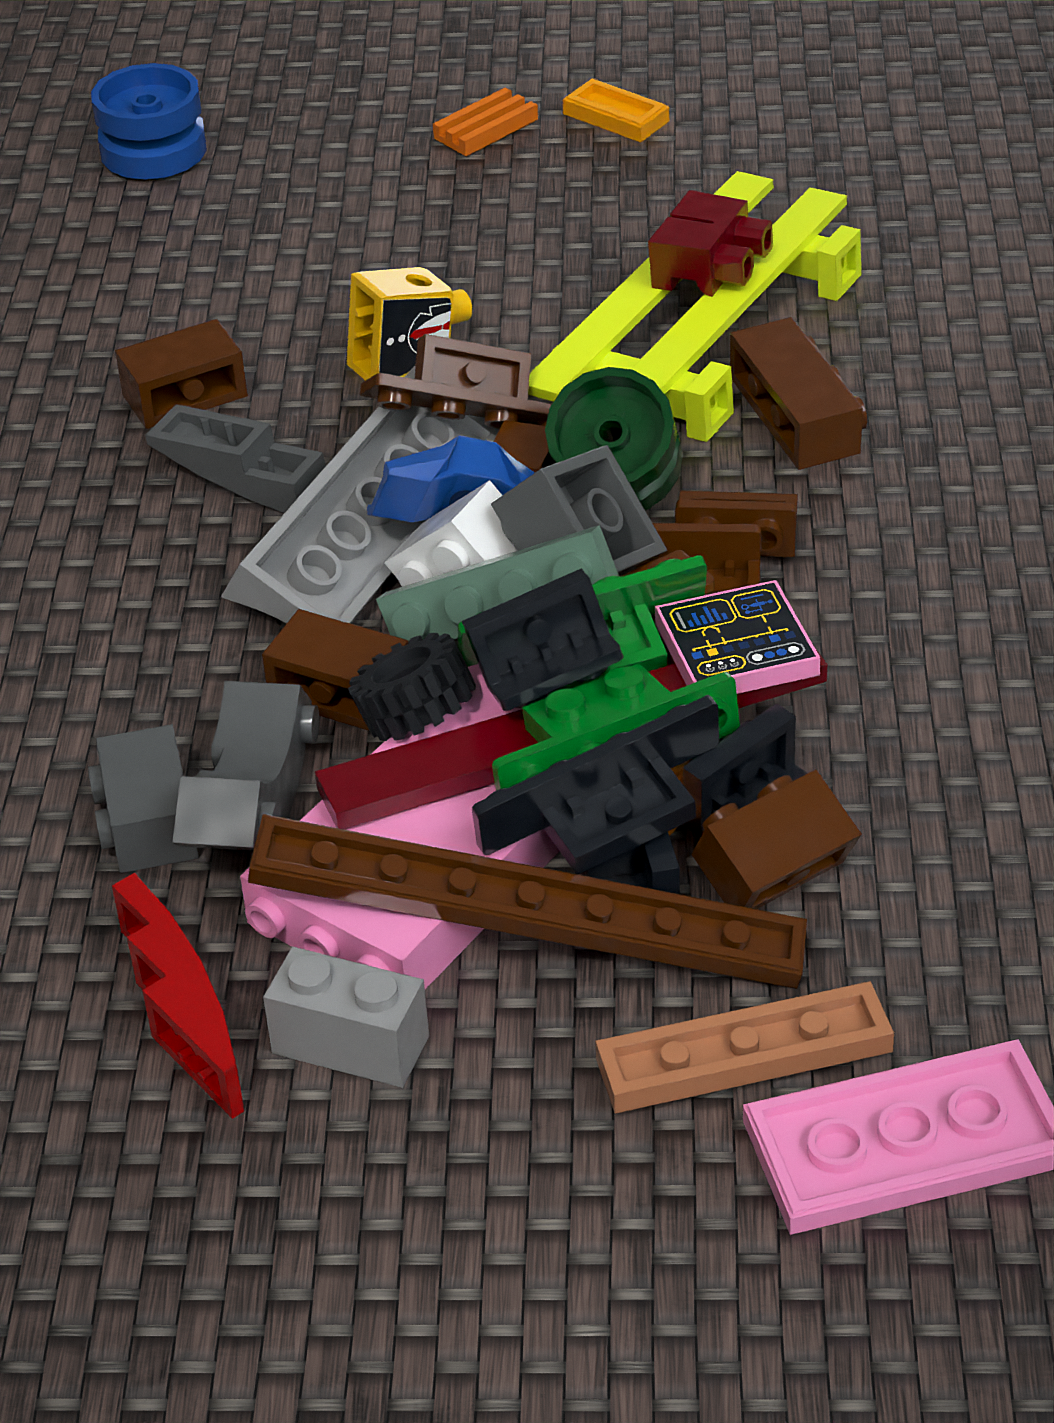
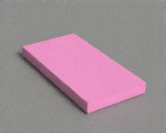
(903, 1136)

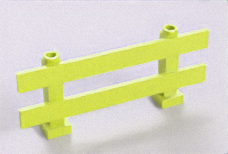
(707, 397)

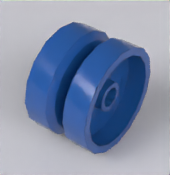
(149, 121)

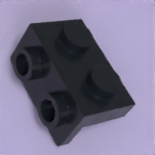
(542, 641)
(742, 764)

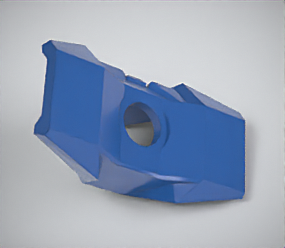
(435, 478)

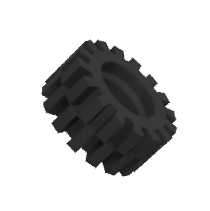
(412, 686)

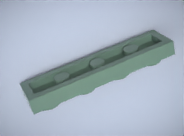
(450, 598)

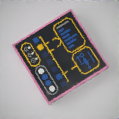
(738, 632)

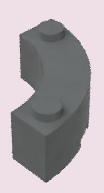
(255, 762)

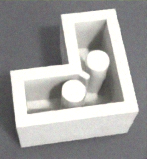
(452, 539)

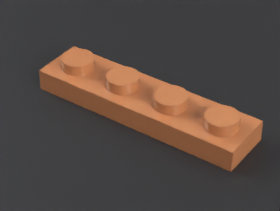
(743, 1046)

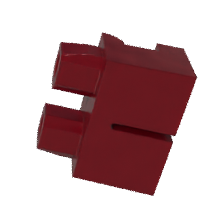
(708, 243)

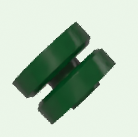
(630, 417)

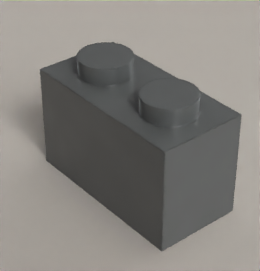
(141, 787)

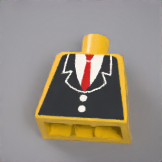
(395, 310)

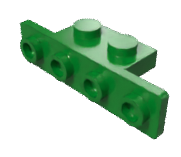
(628, 608)
(593, 712)

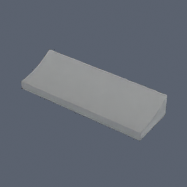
(325, 546)

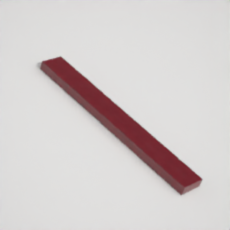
(459, 760)

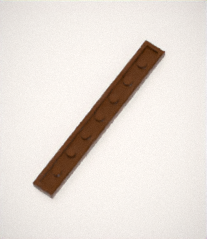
(528, 901)

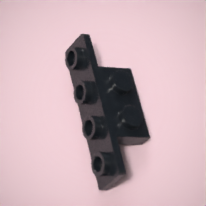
(606, 795)

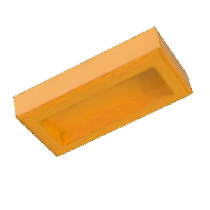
(616, 110)

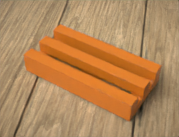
(485, 122)

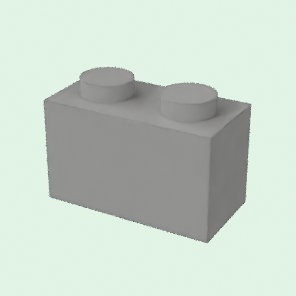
(347, 1016)

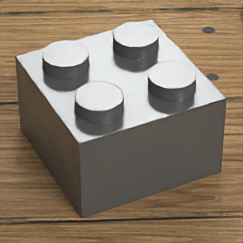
(576, 497)

